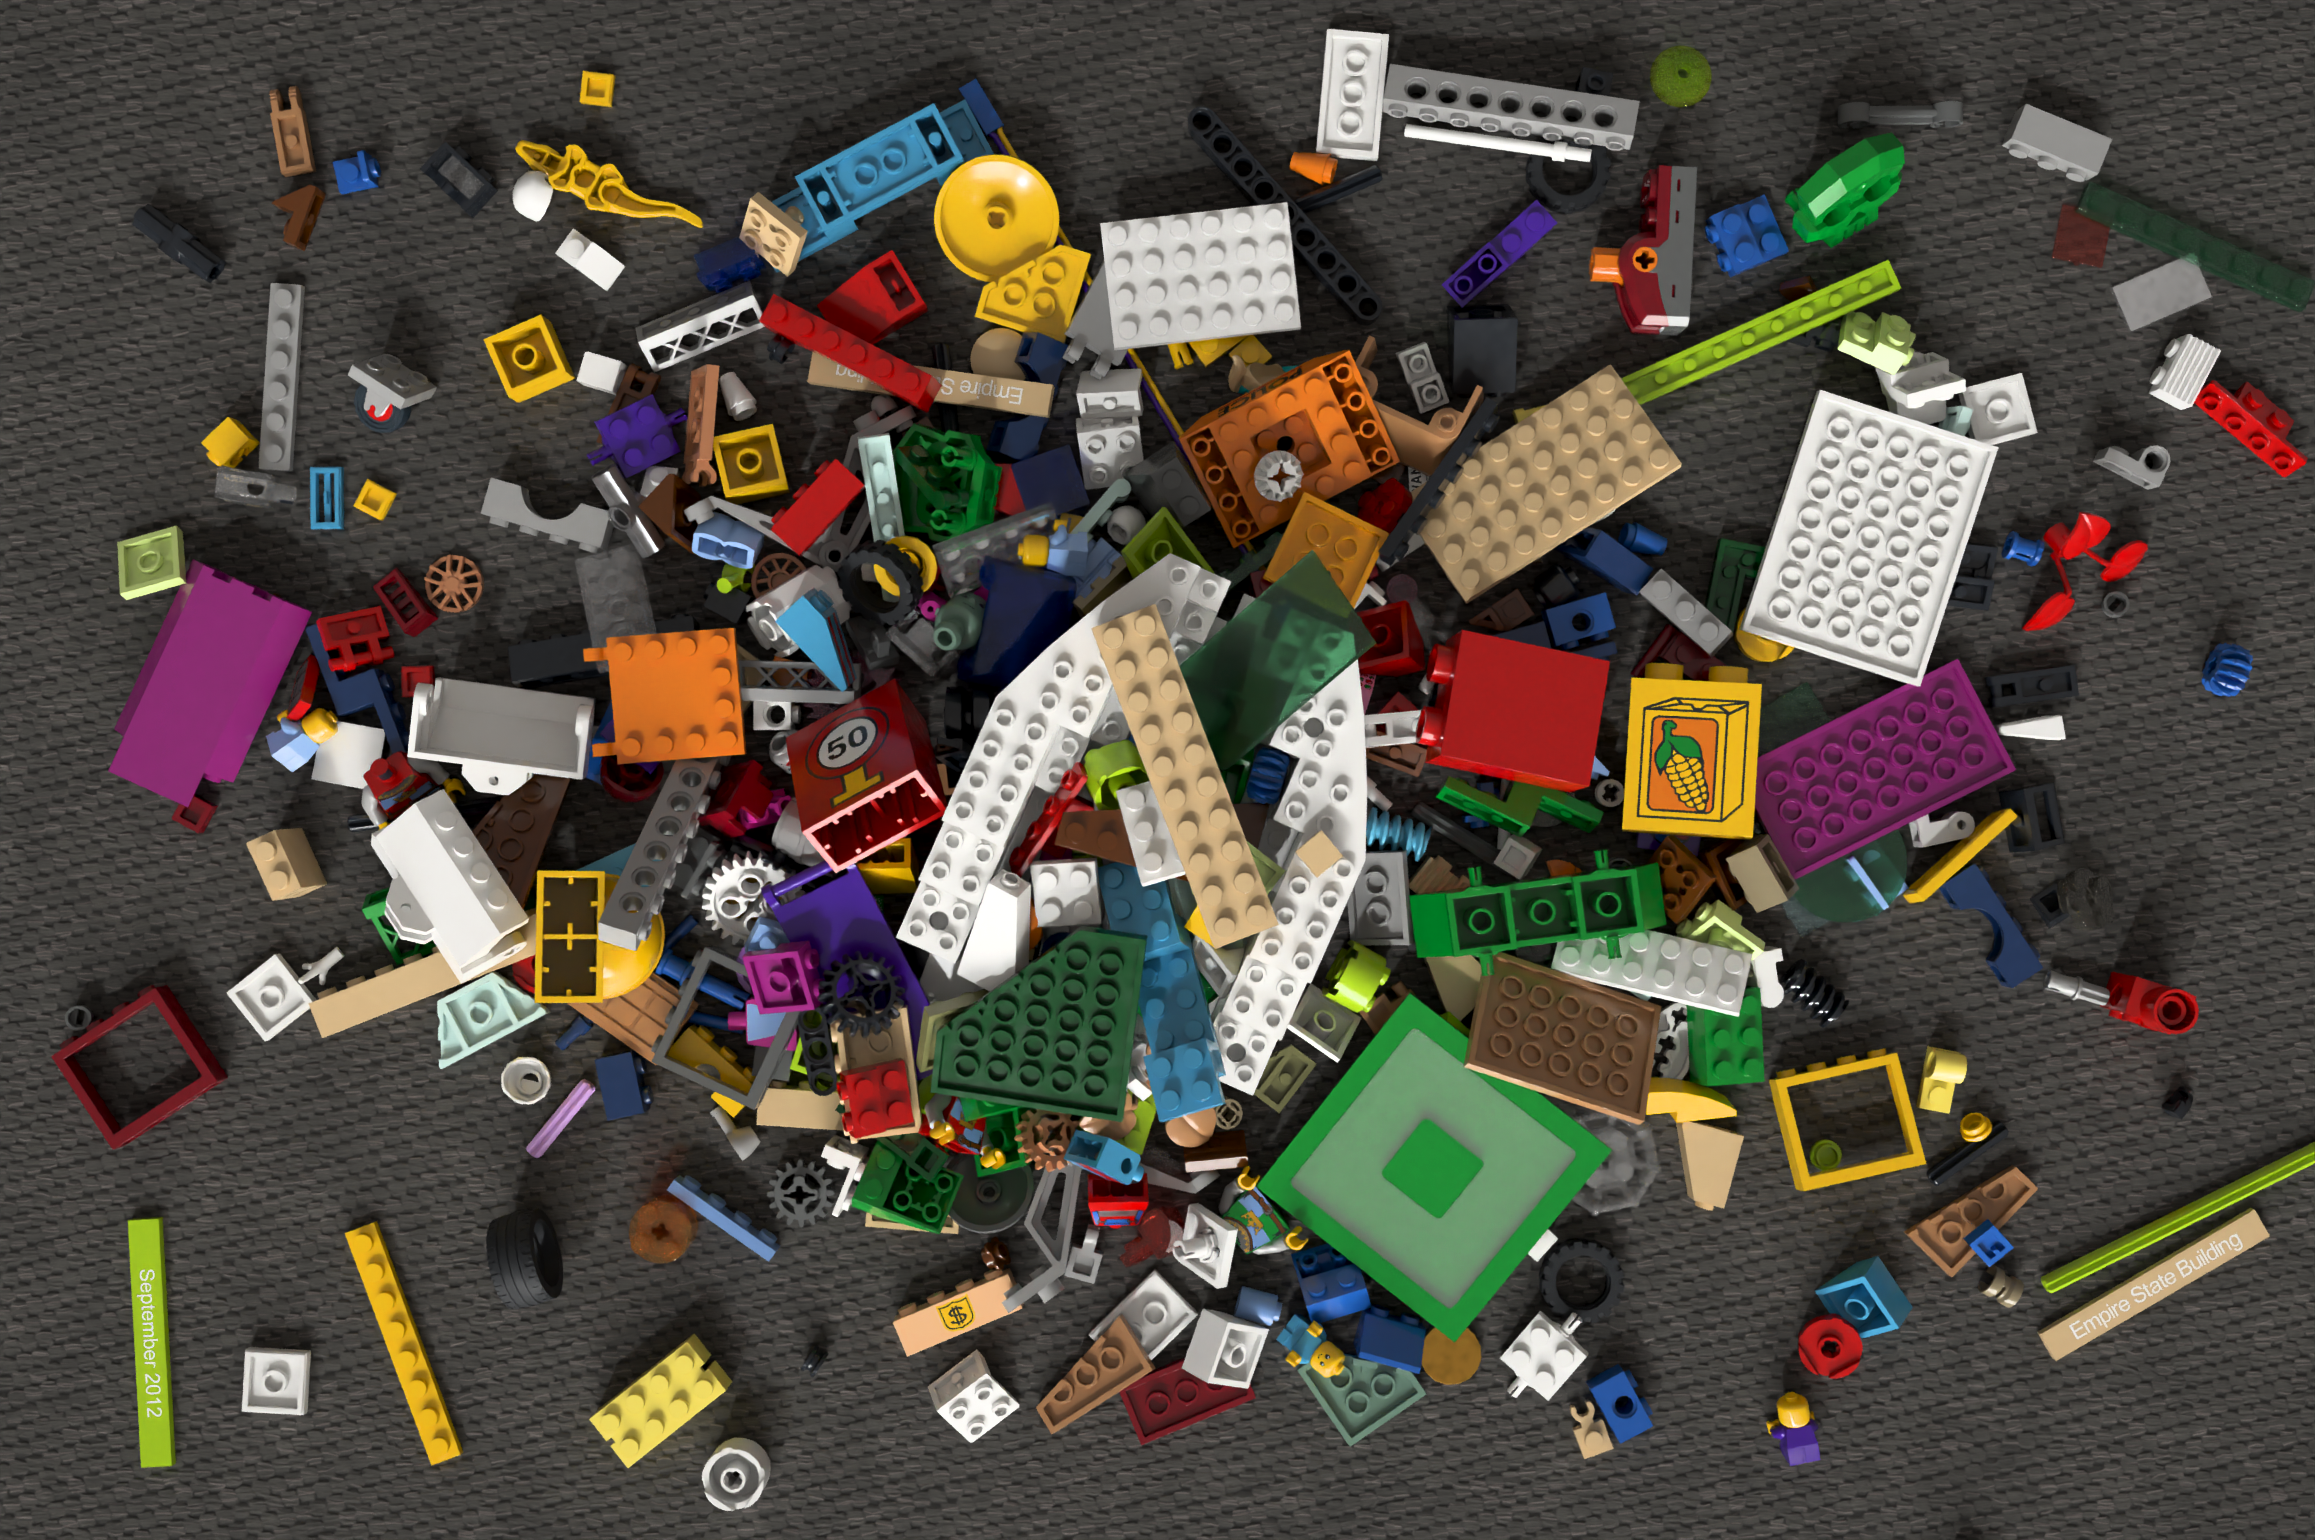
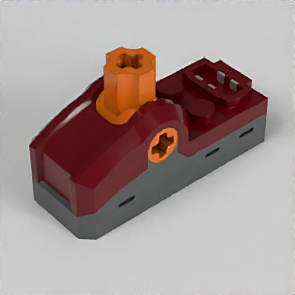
(1656, 264)

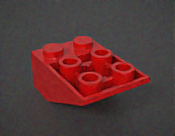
(874, 301)

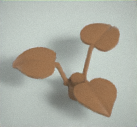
(1184, 1131)

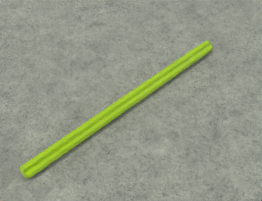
(2179, 1219)

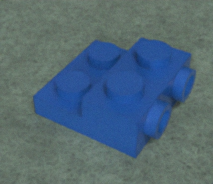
(1745, 236)

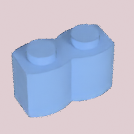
(727, 540)

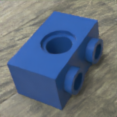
(1595, 612)
(1623, 1421)

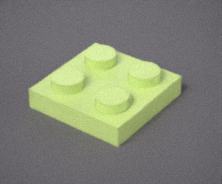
(151, 562)

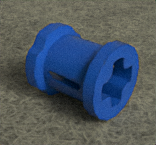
(2023, 549)

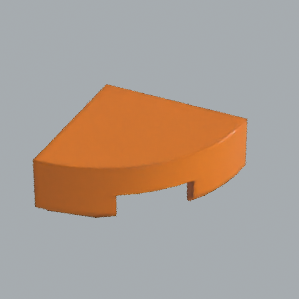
(1559, 867)

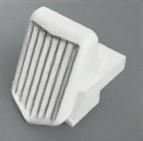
(1921, 388)

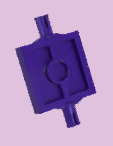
(637, 436)

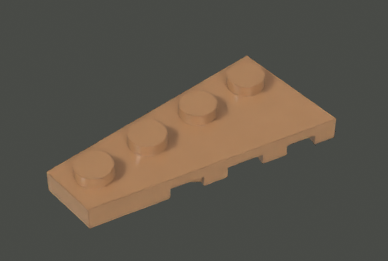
(1103, 1371)

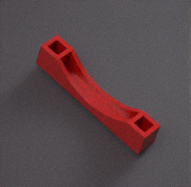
(850, 352)

